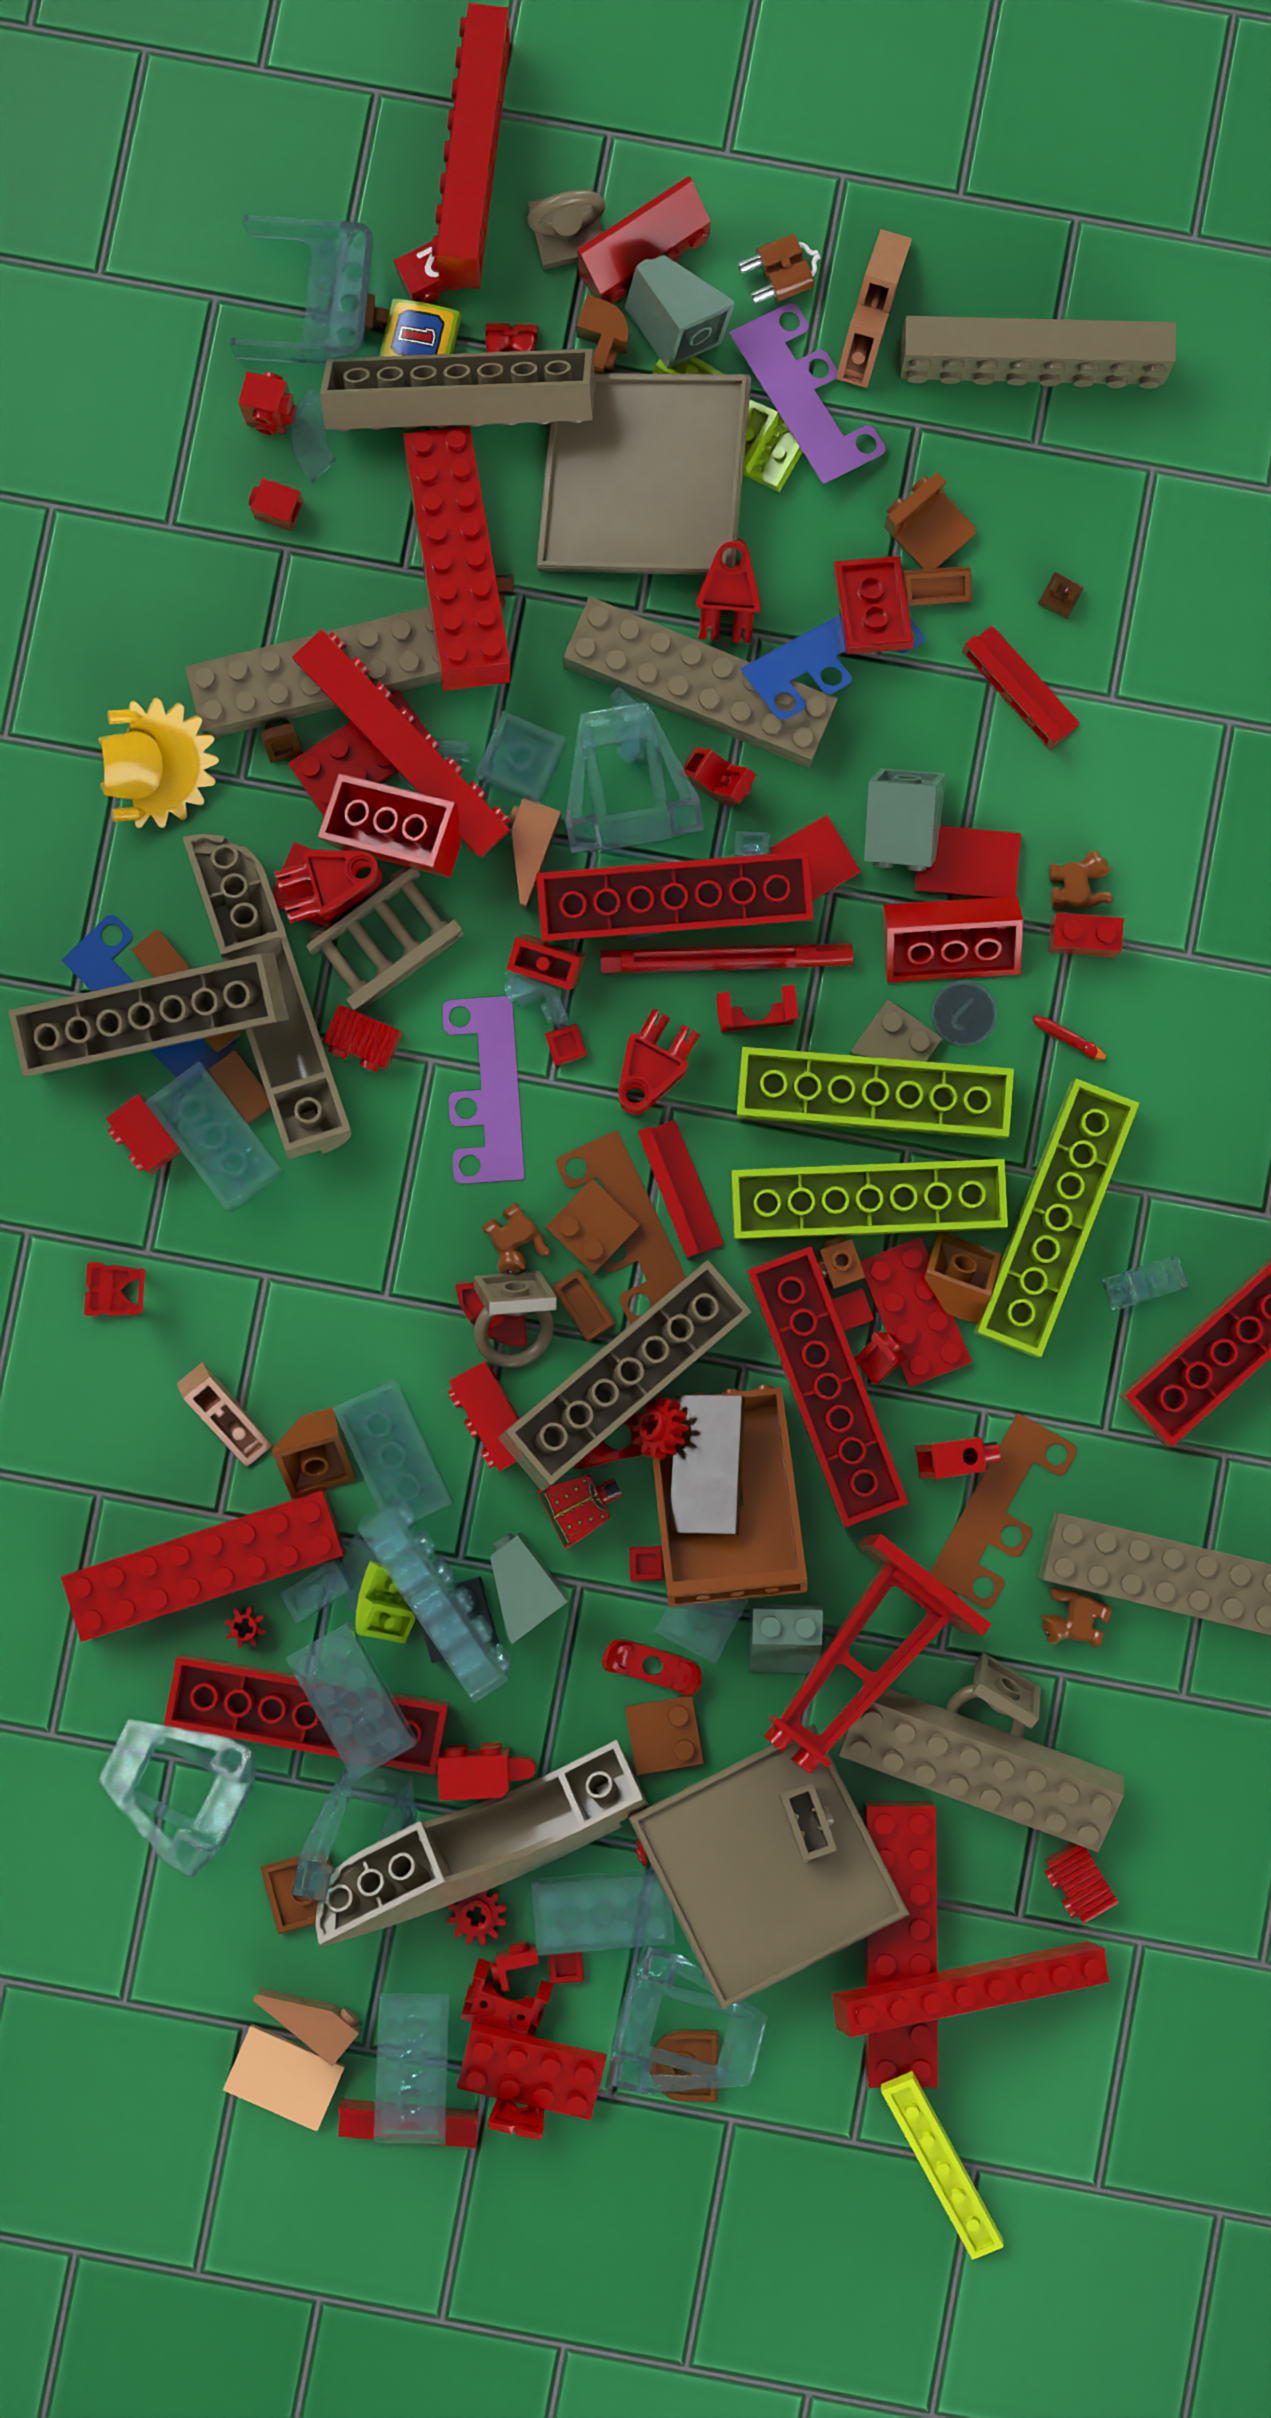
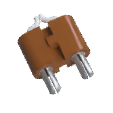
(784, 268)

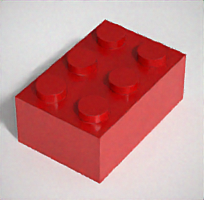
(487, 1409)

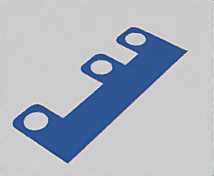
(809, 653)
(94, 966)

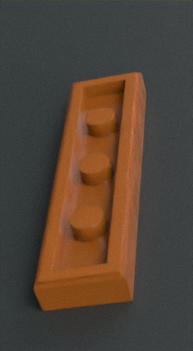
(163, 959)

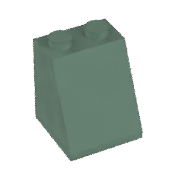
(677, 310)
(903, 818)
(524, 1586)
(784, 1637)

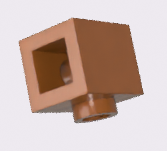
(840, 1262)

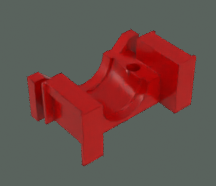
(780, 1013)
(490, 2009)

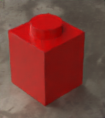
(275, 504)

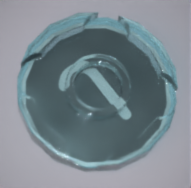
(964, 1013)

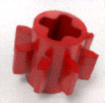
(254, 1622)

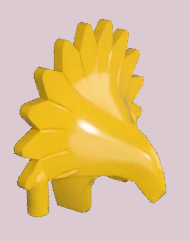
(155, 762)

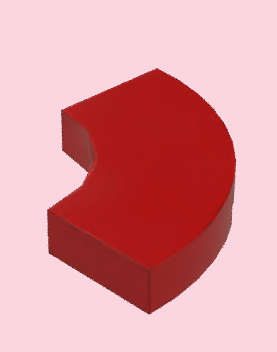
(502, 1328)

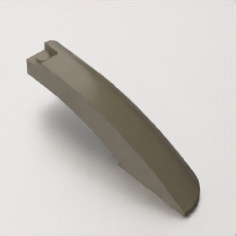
(285, 1051)
(480, 1846)

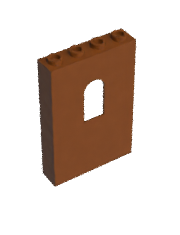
(769, 1547)

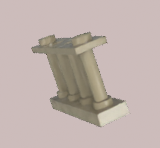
(388, 972)

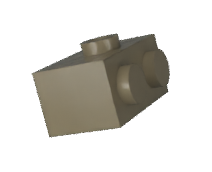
(808, 1822)

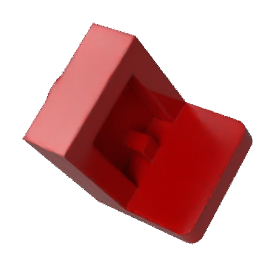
(880, 1356)
(519, 1955)

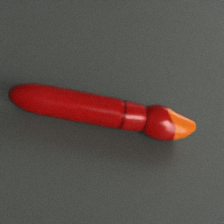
(1089, 1049)

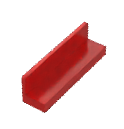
(1020, 687)
(680, 1188)
(358, 2122)

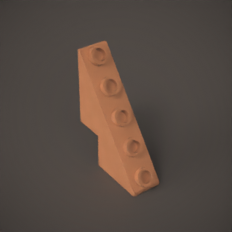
(873, 308)

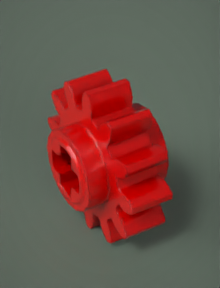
(660, 1428)
(484, 1925)

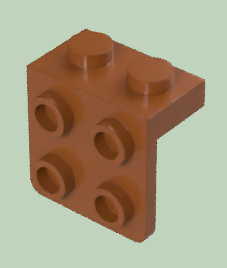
(928, 523)

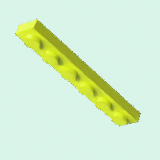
(942, 2165)

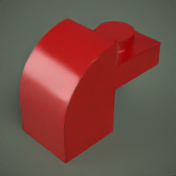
(717, 777)

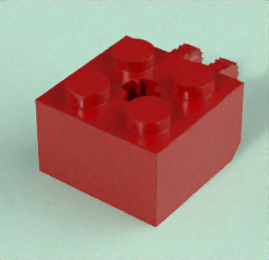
(480, 1772)

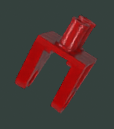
(729, 590)
(333, 882)
(651, 1067)

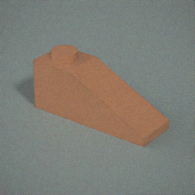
(532, 837)
(223, 1414)
(314, 2022)

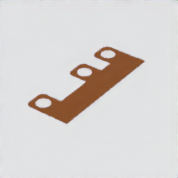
(649, 1243)
(985, 1512)

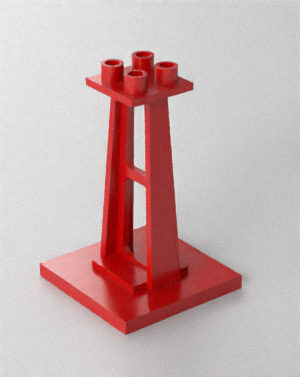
(940, 1607)

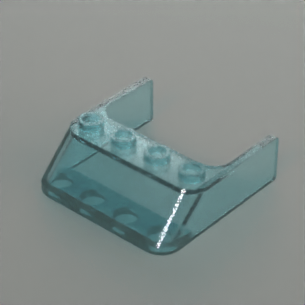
(334, 294)

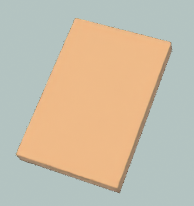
(283, 2077)

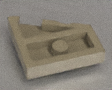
(896, 1036)

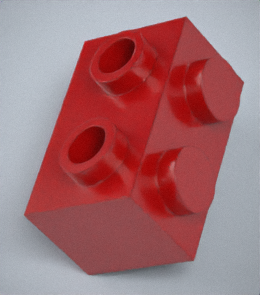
(267, 403)

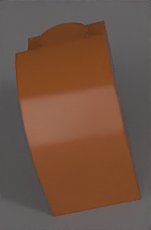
(606, 326)

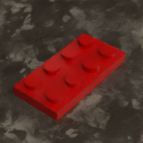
(347, 754)
(914, 1313)
(531, 2071)

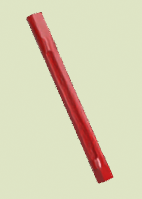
(726, 958)

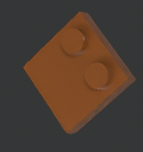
(592, 1226)
(664, 1734)

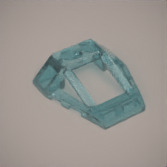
(637, 827)
(377, 1787)
(200, 1837)
(631, 2040)

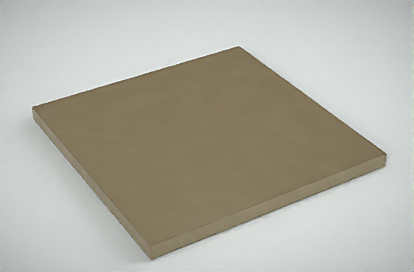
(647, 478)
(742, 1882)

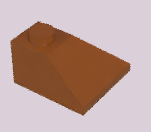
(962, 1276)
(314, 1454)

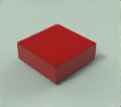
(565, 1044)
(852, 1309)
(646, 1563)
(566, 1968)

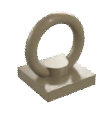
(565, 224)
(514, 1297)
(1003, 1691)

